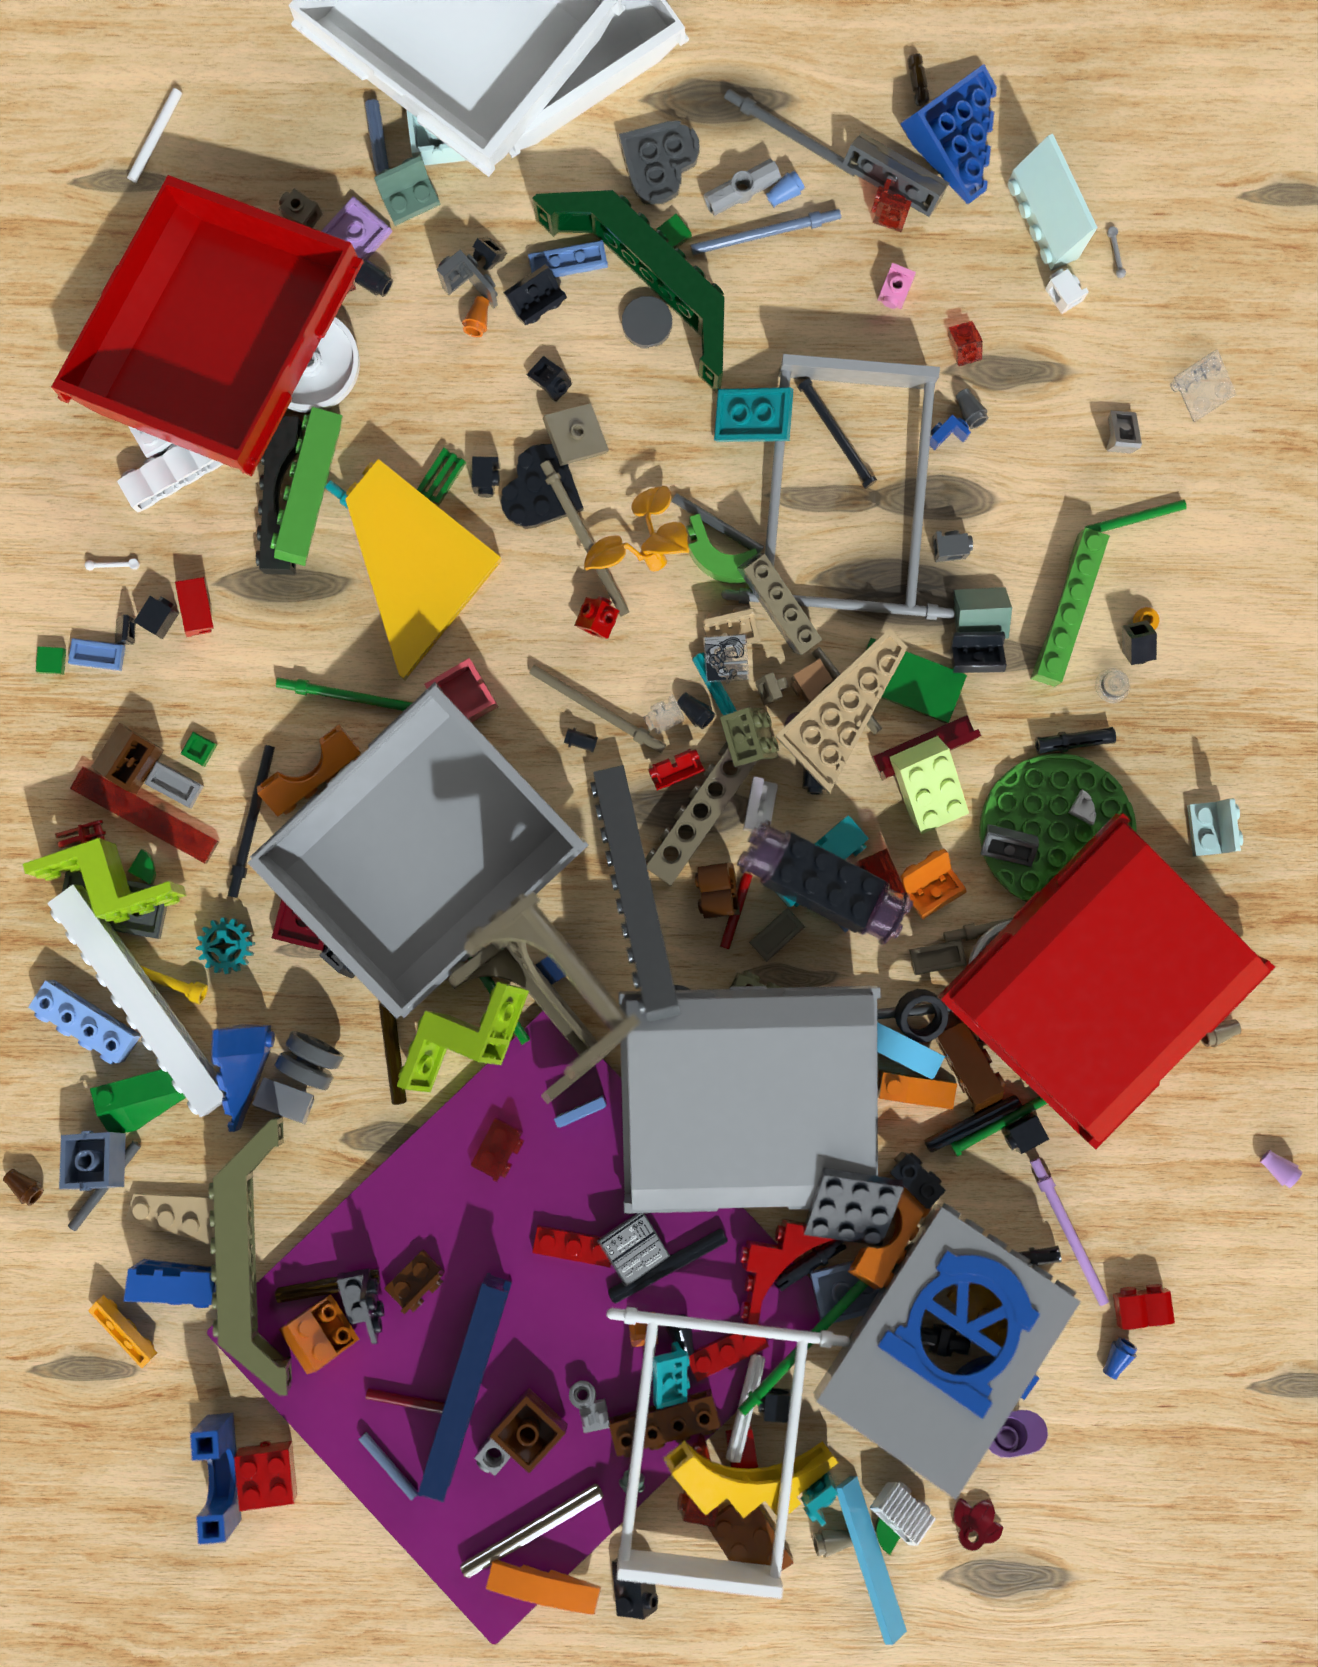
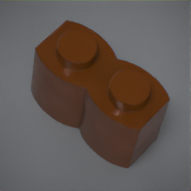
(717, 890)

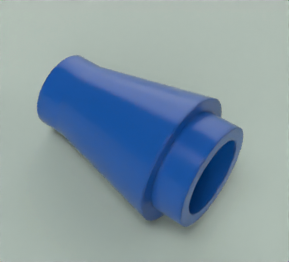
(1119, 1357)

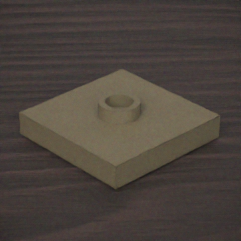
(575, 434)

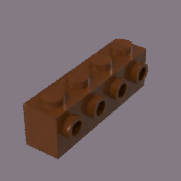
(667, 1423)

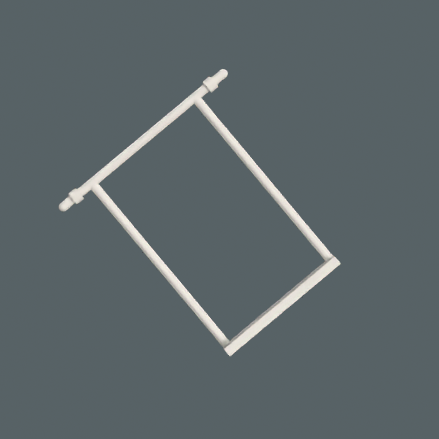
(698, 1571)

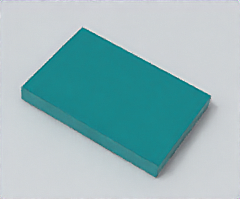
(753, 414)

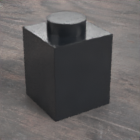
(157, 616)
(1139, 642)

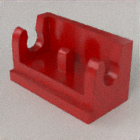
(194, 606)

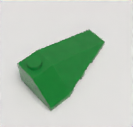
(134, 1101)

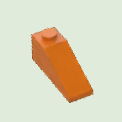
(916, 1090)

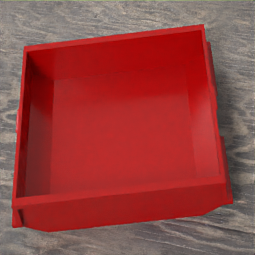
(208, 323)
(1105, 981)

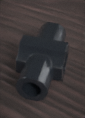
(943, 1340)

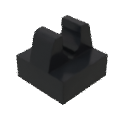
(490, 250)

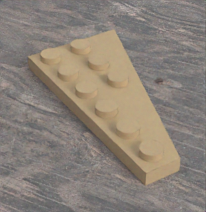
(833, 722)

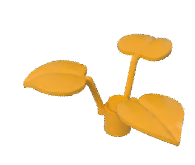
(668, 539)

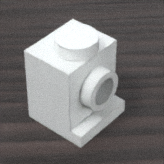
(1065, 290)

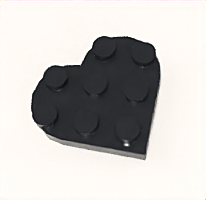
(529, 498)

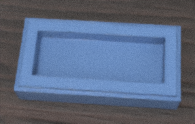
(96, 654)
(580, 1111)

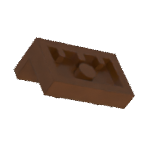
(414, 1281)

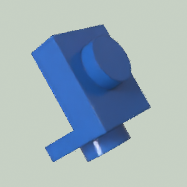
(942, 431)

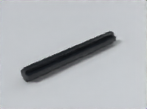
(670, 1265)

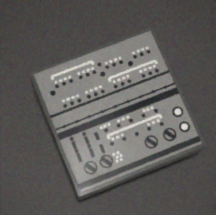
(633, 1248)

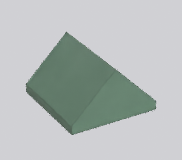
(982, 610)

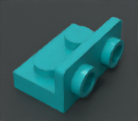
(670, 1377)
(819, 1494)

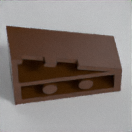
(971, 1066)

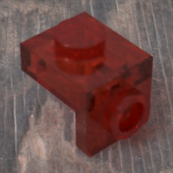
(966, 343)

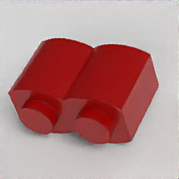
(1143, 1307)

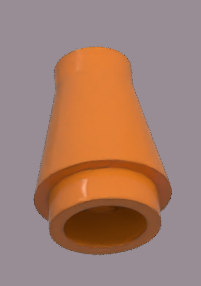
(476, 319)

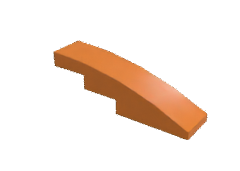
(543, 1588)

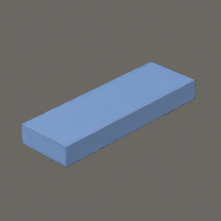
(571, 259)

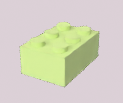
(929, 784)

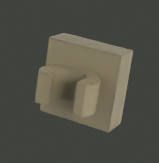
(770, 688)

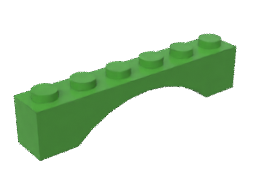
(1079, 582)

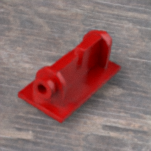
(665, 774)

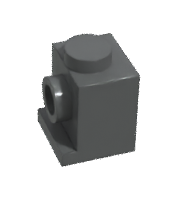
(951, 546)

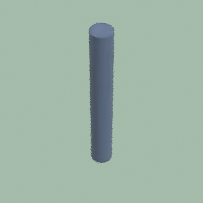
(388, 1466)

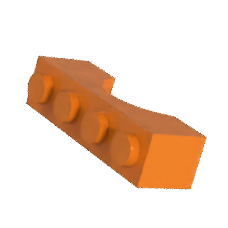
(284, 791)
(875, 1264)

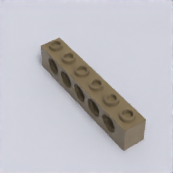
(669, 870)

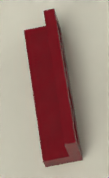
(952, 734)

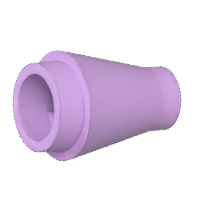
(1282, 1169)

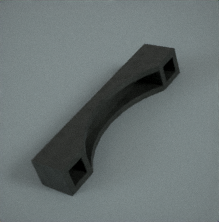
(276, 461)

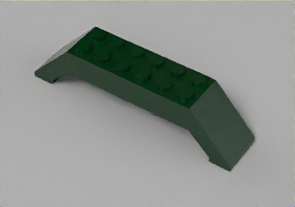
(649, 258)

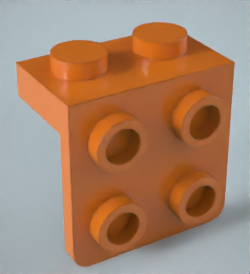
(932, 883)

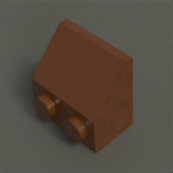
(529, 1430)

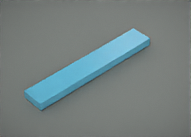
(871, 1560)

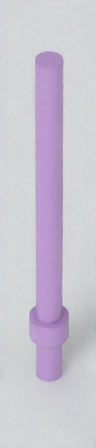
(1047, 1185)

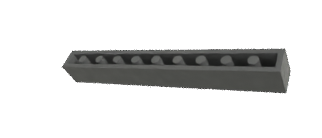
(636, 895)

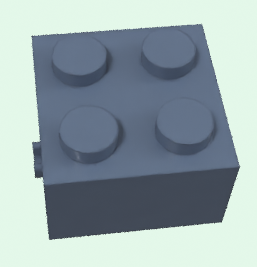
(92, 1161)

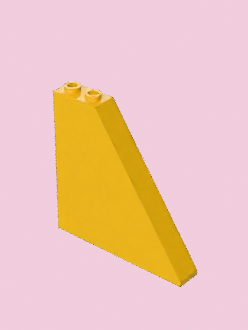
(416, 560)

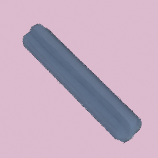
(376, 135)

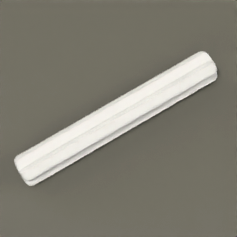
(742, 1422)

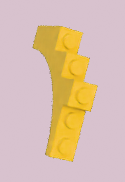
(745, 1488)

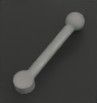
(1112, 233)

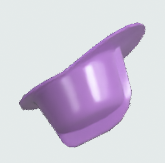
(1020, 1435)

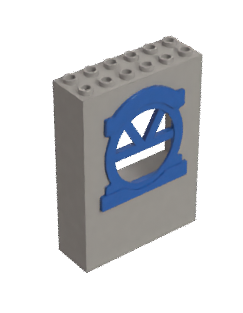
(905, 1402)

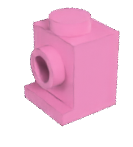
(901, 278)

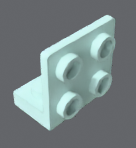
(1214, 827)

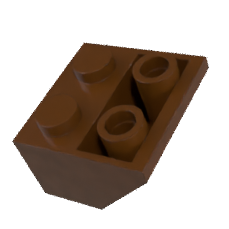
(127, 759)

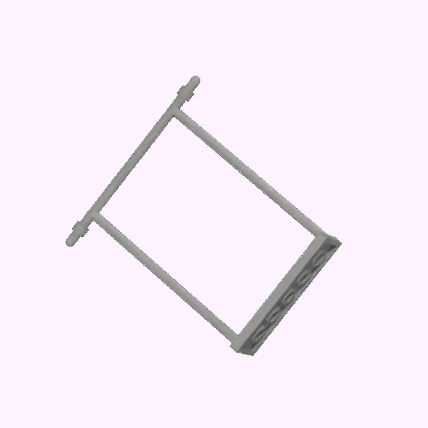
(871, 374)

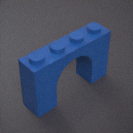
(216, 1442)

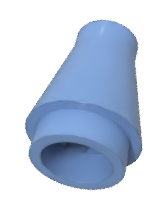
(786, 189)

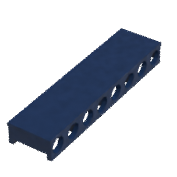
(464, 1388)

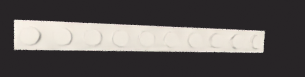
(139, 999)

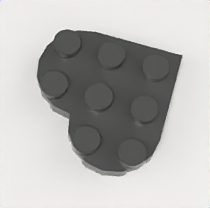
(657, 158)

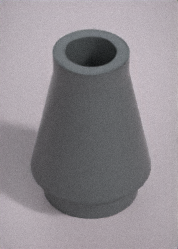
(972, 410)

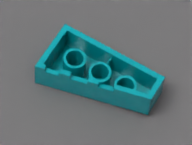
(841, 840)

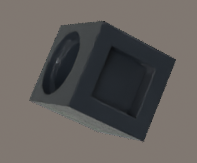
(1025, 1134)
(776, 1405)

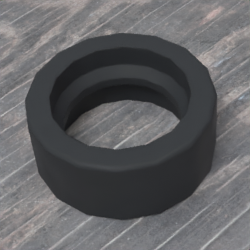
(932, 1030)

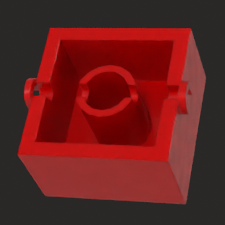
(265, 1475)

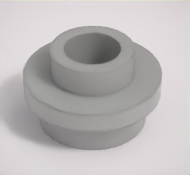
(574, 1391)

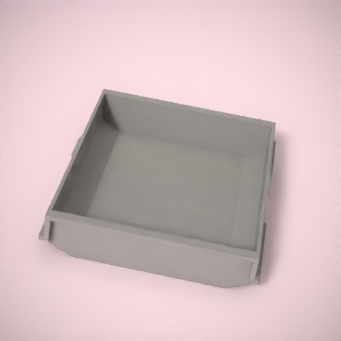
(415, 851)
(748, 1096)

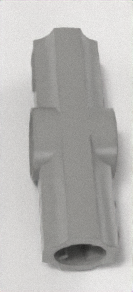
(755, 179)

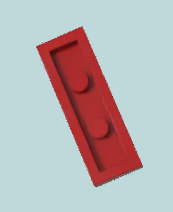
(569, 1246)
(724, 1353)

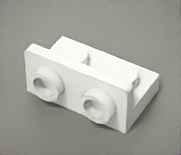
(760, 803)

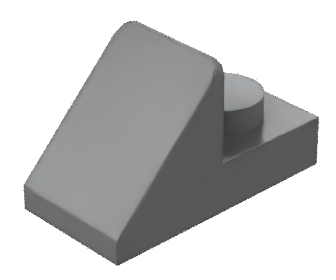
(1124, 432)

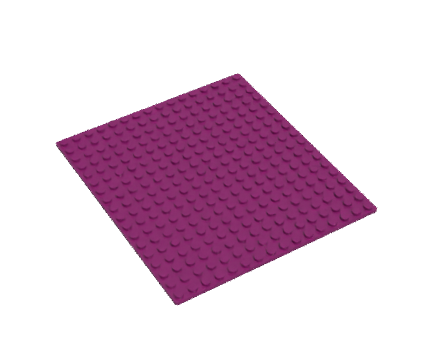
(547, 1335)

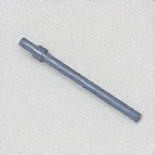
(813, 220)

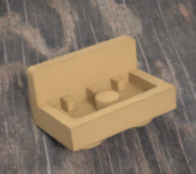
(739, 622)

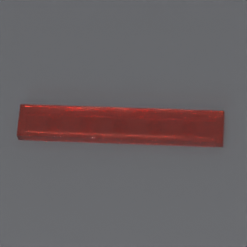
(144, 815)

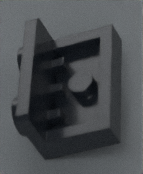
(535, 295)
(978, 652)
(921, 1184)
(633, 1598)

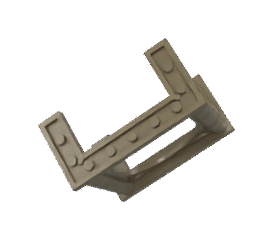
(509, 960)

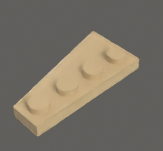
(178, 1215)

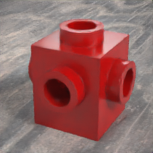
(597, 617)

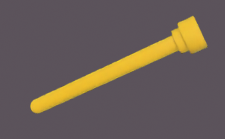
(194, 991)

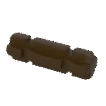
(918, 79)

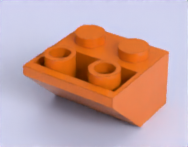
(319, 1334)

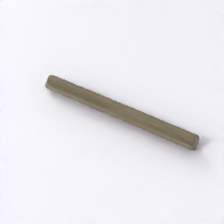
(531, 1530)

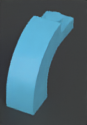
(908, 1052)

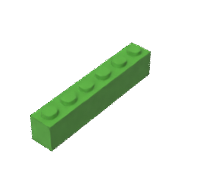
(307, 487)

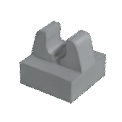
(595, 1416)

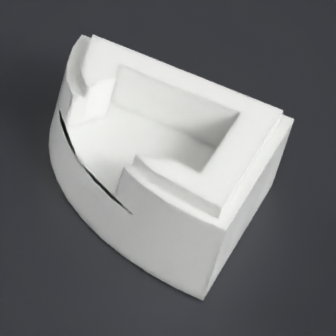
(1083, 808)

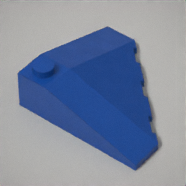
(954, 133)
(242, 1056)

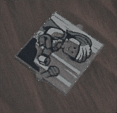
(726, 658)

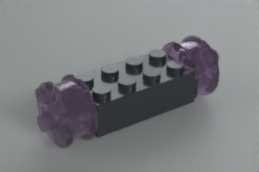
(824, 883)

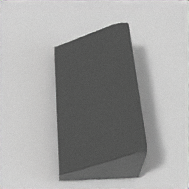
(1009, 845)

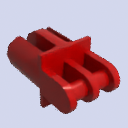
(84, 834)

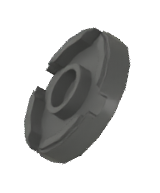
(647, 322)

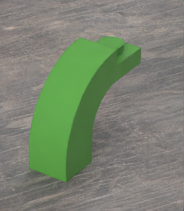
(710, 560)

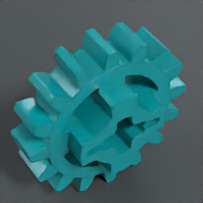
(225, 935)

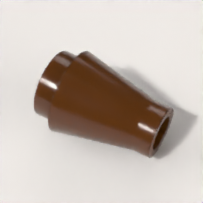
(24, 1188)

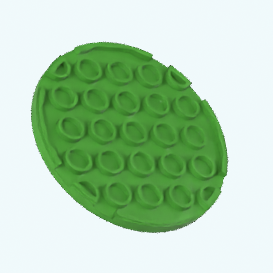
(1037, 802)

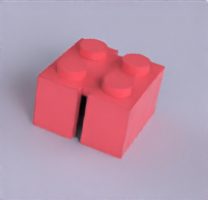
(466, 690)

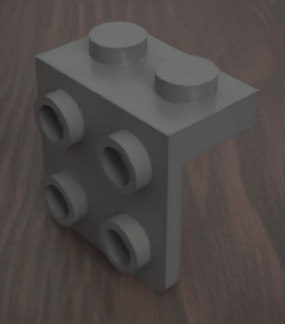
(458, 269)

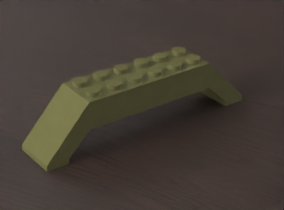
(236, 1263)

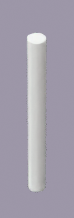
(154, 135)

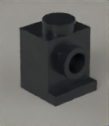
(485, 476)

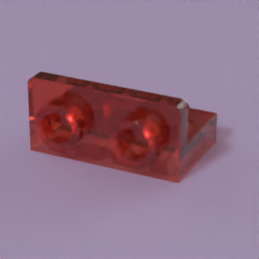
(890, 209)
(497, 1149)

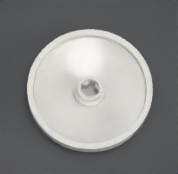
(329, 372)

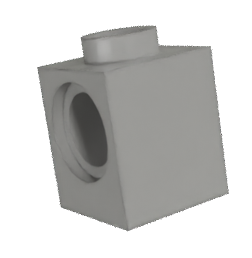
(487, 1462)

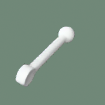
(133, 564)

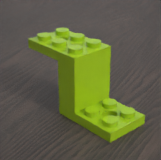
(104, 880)
(443, 1032)

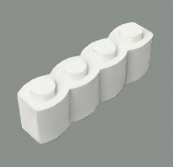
(164, 476)

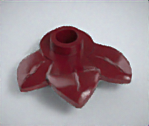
(976, 1519)

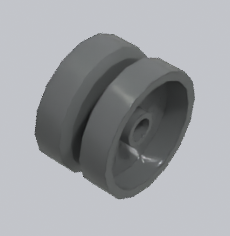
(309, 1060)

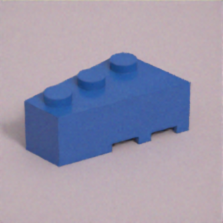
(169, 1283)

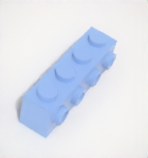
(84, 1021)

